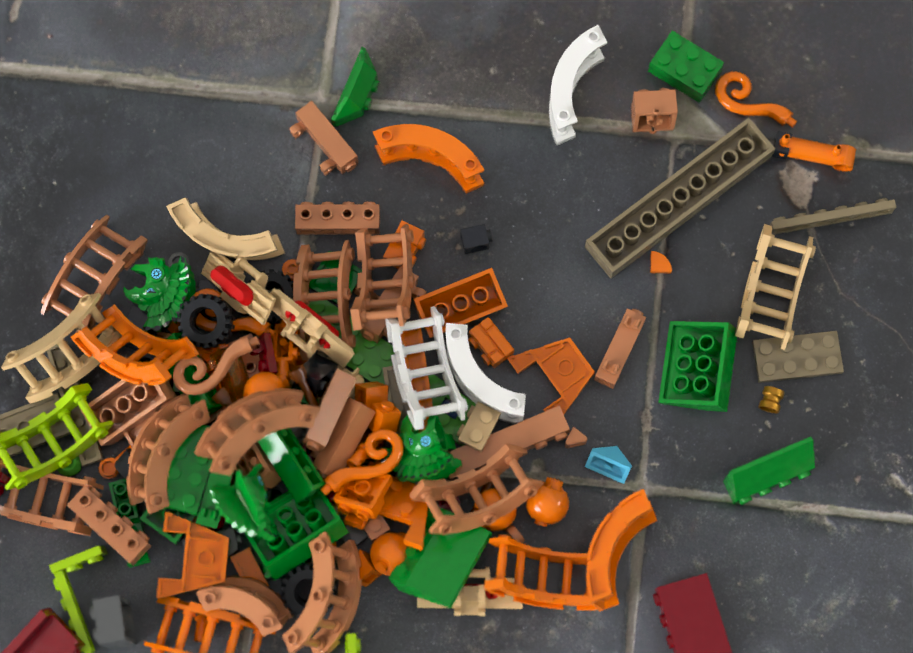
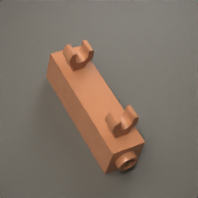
(326, 137)
(377, 328)
(620, 348)
(330, 410)
(344, 438)

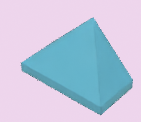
(609, 462)

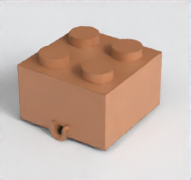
(654, 110)

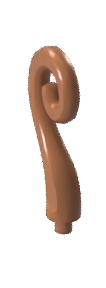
(234, 350)

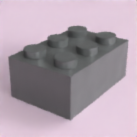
(113, 622)

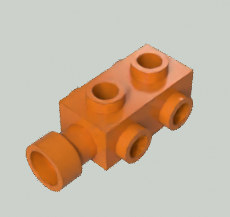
(285, 352)

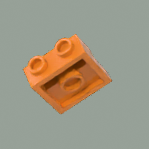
(363, 496)

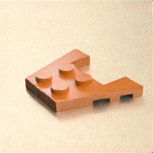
(562, 365)
(401, 508)
(203, 557)

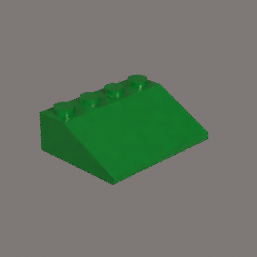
(698, 365)
(771, 471)
(297, 527)
(442, 565)

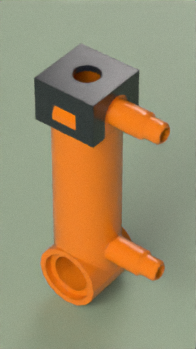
(839, 156)

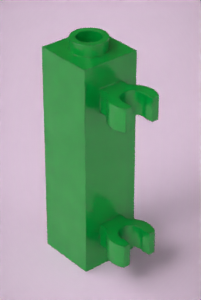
(207, 513)

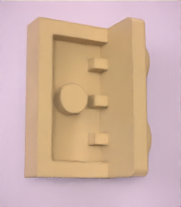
(479, 426)

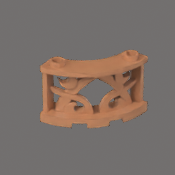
(250, 599)

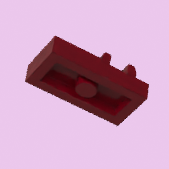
(266, 354)

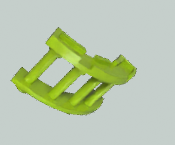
(41, 424)

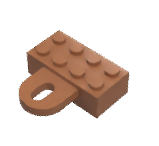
(129, 408)

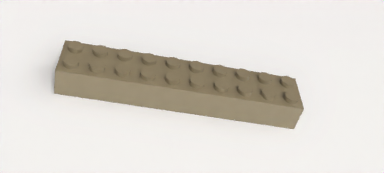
(679, 198)

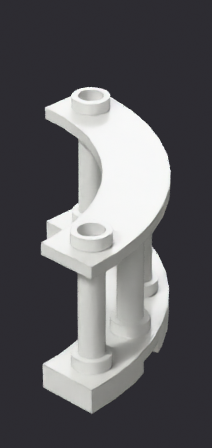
(573, 64)
(404, 376)
(475, 383)

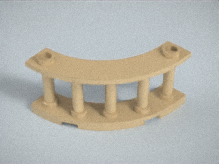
(199, 229)
(754, 285)
(79, 366)

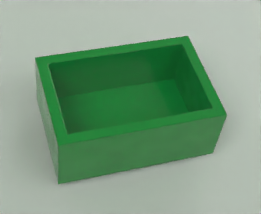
(685, 66)

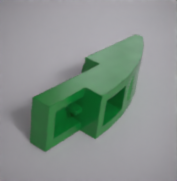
(121, 502)

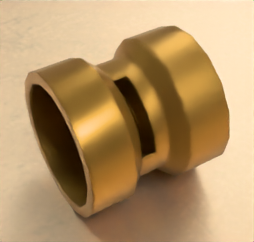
(771, 399)

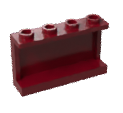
(691, 616)
(46, 635)

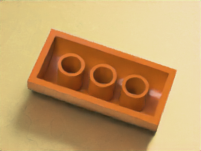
(463, 300)

